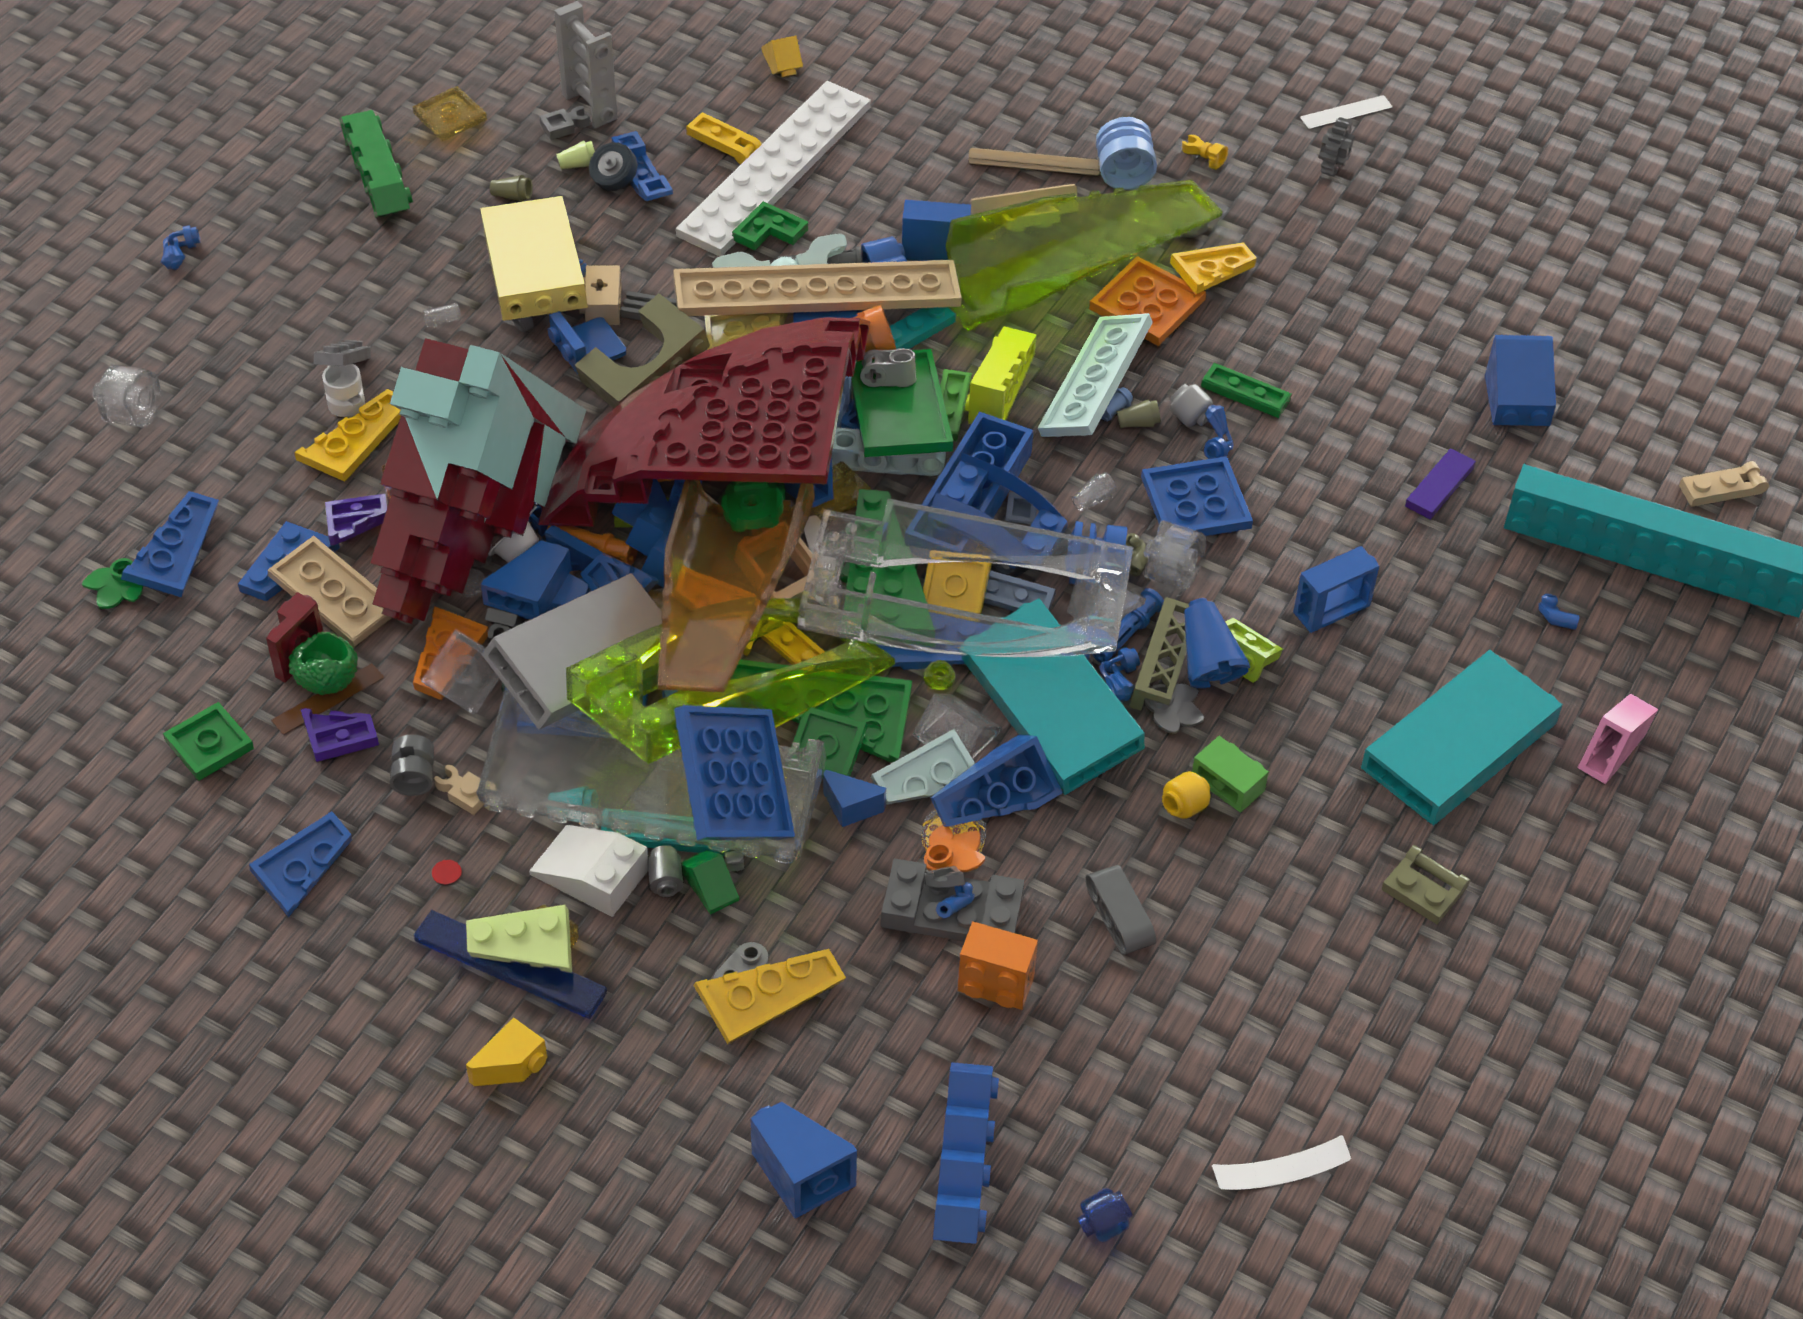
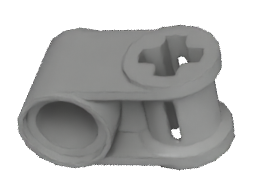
(890, 367)

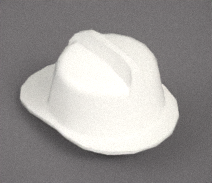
(512, 547)

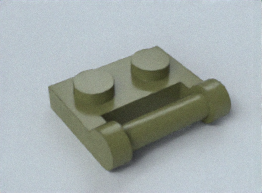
(1421, 892)

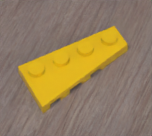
(353, 440)
(759, 995)

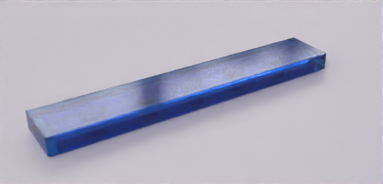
(549, 983)

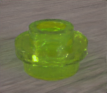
(939, 675)

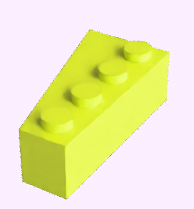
(1001, 374)

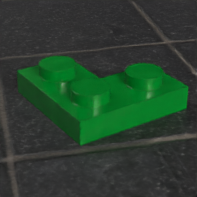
(768, 221)

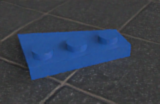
(288, 538)
(301, 861)

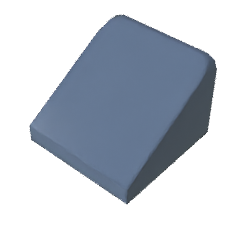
(1019, 510)

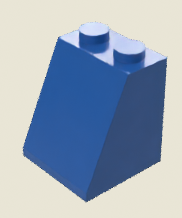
(1521, 380)
(801, 1158)

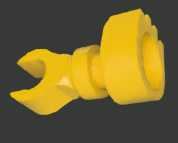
(1215, 152)

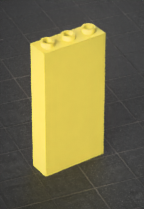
(533, 258)

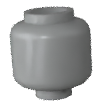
(1190, 405)

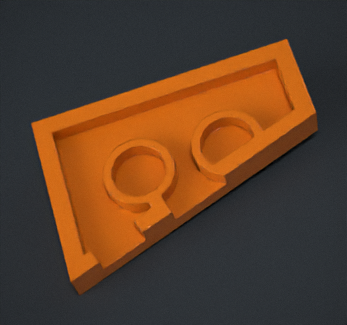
(441, 628)

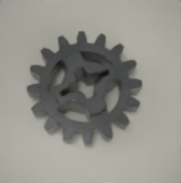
(1336, 146)

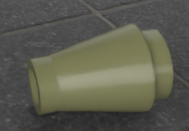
(513, 188)
(1140, 415)

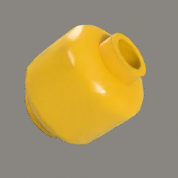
(1186, 795)

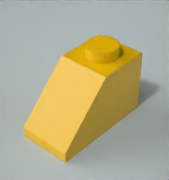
(783, 56)
(508, 1056)

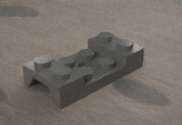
(912, 904)

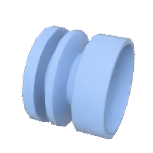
(1126, 153)

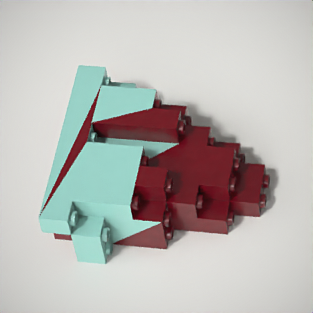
(463, 466)

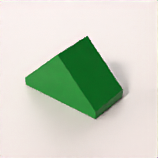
(710, 880)

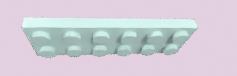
(1095, 375)

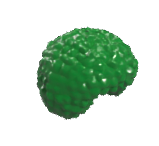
(323, 663)

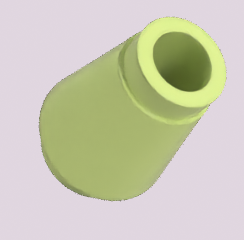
(576, 156)

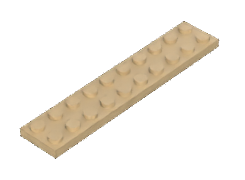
(816, 287)

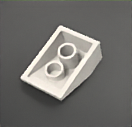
(593, 866)

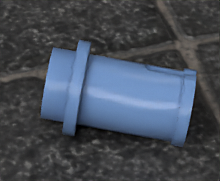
(1121, 399)

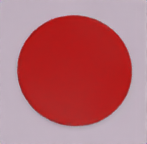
(446, 872)

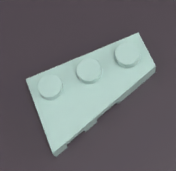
(925, 769)

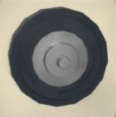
(613, 166)

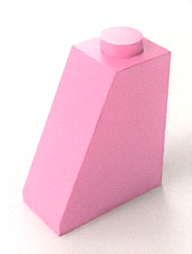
(1617, 737)

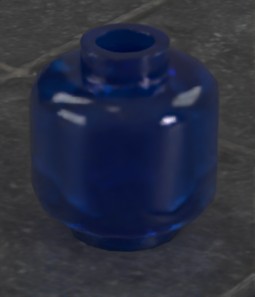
(1104, 1215)

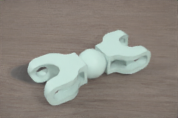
(818, 253)

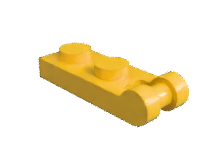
(723, 137)

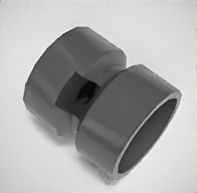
(412, 765)

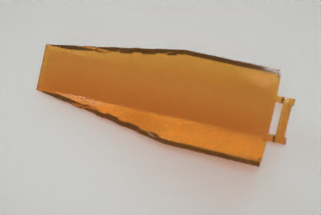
(718, 587)

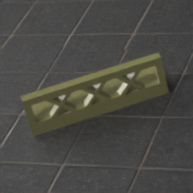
(1155, 653)

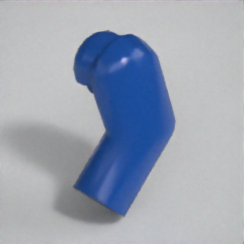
(1554, 615)
(956, 902)

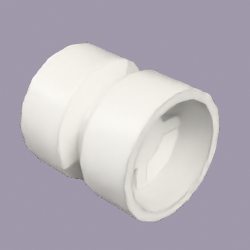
(343, 390)

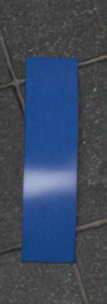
(647, 180)

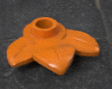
(955, 850)

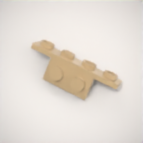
(997, 201)

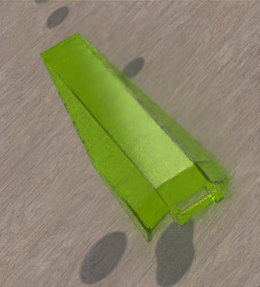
(1047, 244)

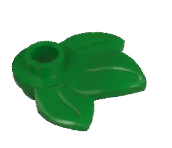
(110, 585)

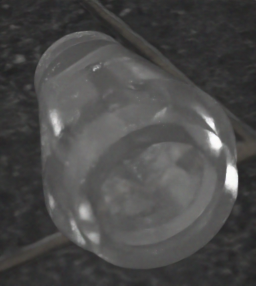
(1095, 491)

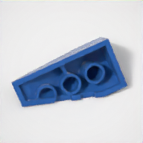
(1000, 783)

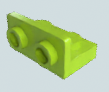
(1256, 648)

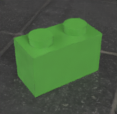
(1231, 773)

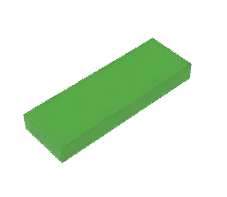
(955, 390)

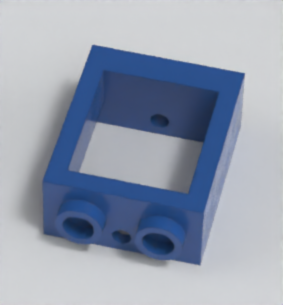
(1356, 575)

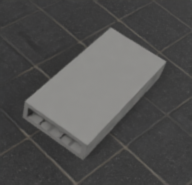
(536, 653)

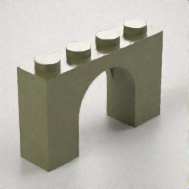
(681, 341)

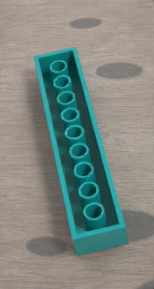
(1658, 539)

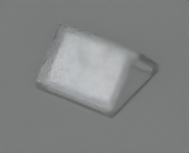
(461, 672)
(949, 713)

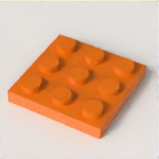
(1151, 290)

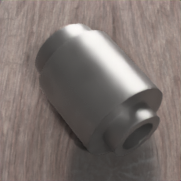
(665, 871)

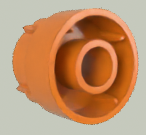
(879, 331)

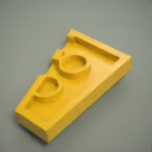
(1212, 265)

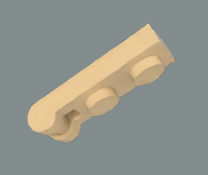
(1724, 485)

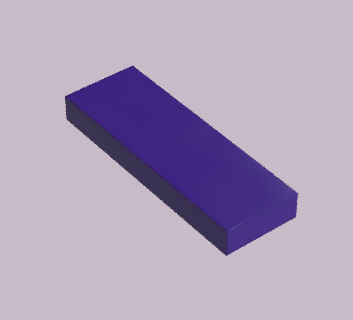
(1440, 483)

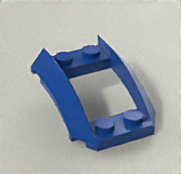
(968, 481)

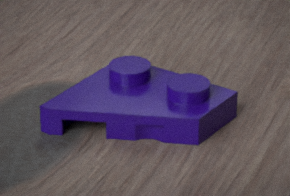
(338, 733)

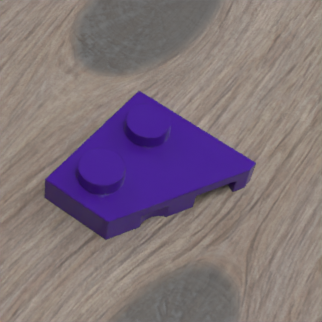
(354, 516)

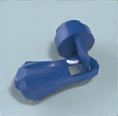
(172, 254)
(1217, 446)
(1117, 682)

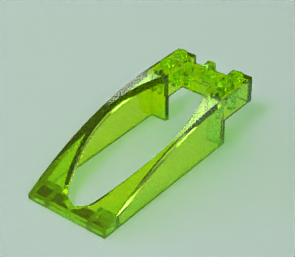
(614, 680)

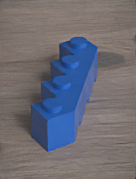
(650, 529)
(963, 1153)

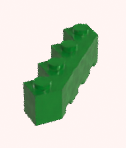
(375, 163)

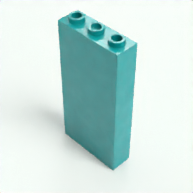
(1062, 704)
(1461, 737)

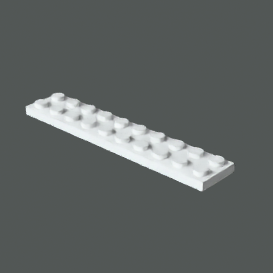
(774, 166)

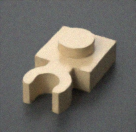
(460, 789)

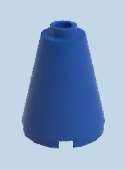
(1211, 646)

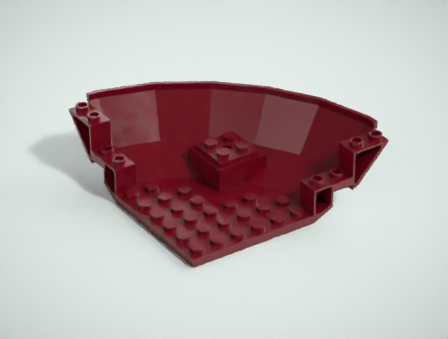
(729, 414)

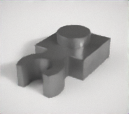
(561, 123)

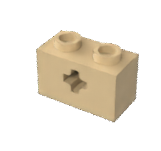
(603, 293)

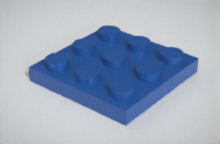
(1198, 496)

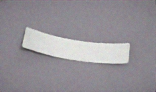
(1283, 1169)

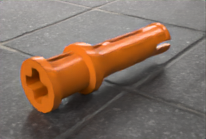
(605, 543)

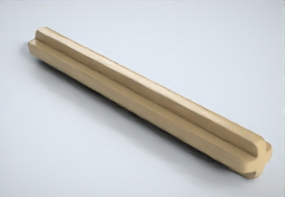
(1034, 161)

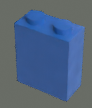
(927, 228)

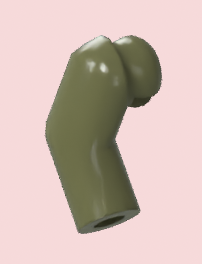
(1138, 560)

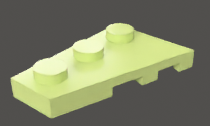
(528, 937)

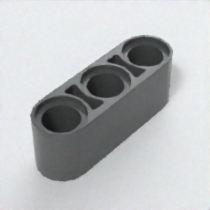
(1120, 909)

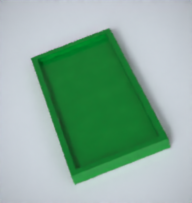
(903, 418)

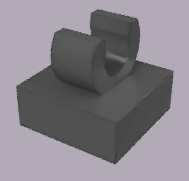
(501, 621)

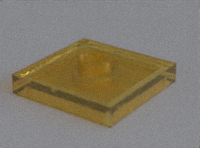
(449, 113)

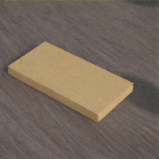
(338, 589)

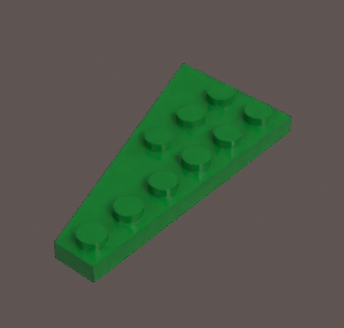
(893, 581)
(876, 701)

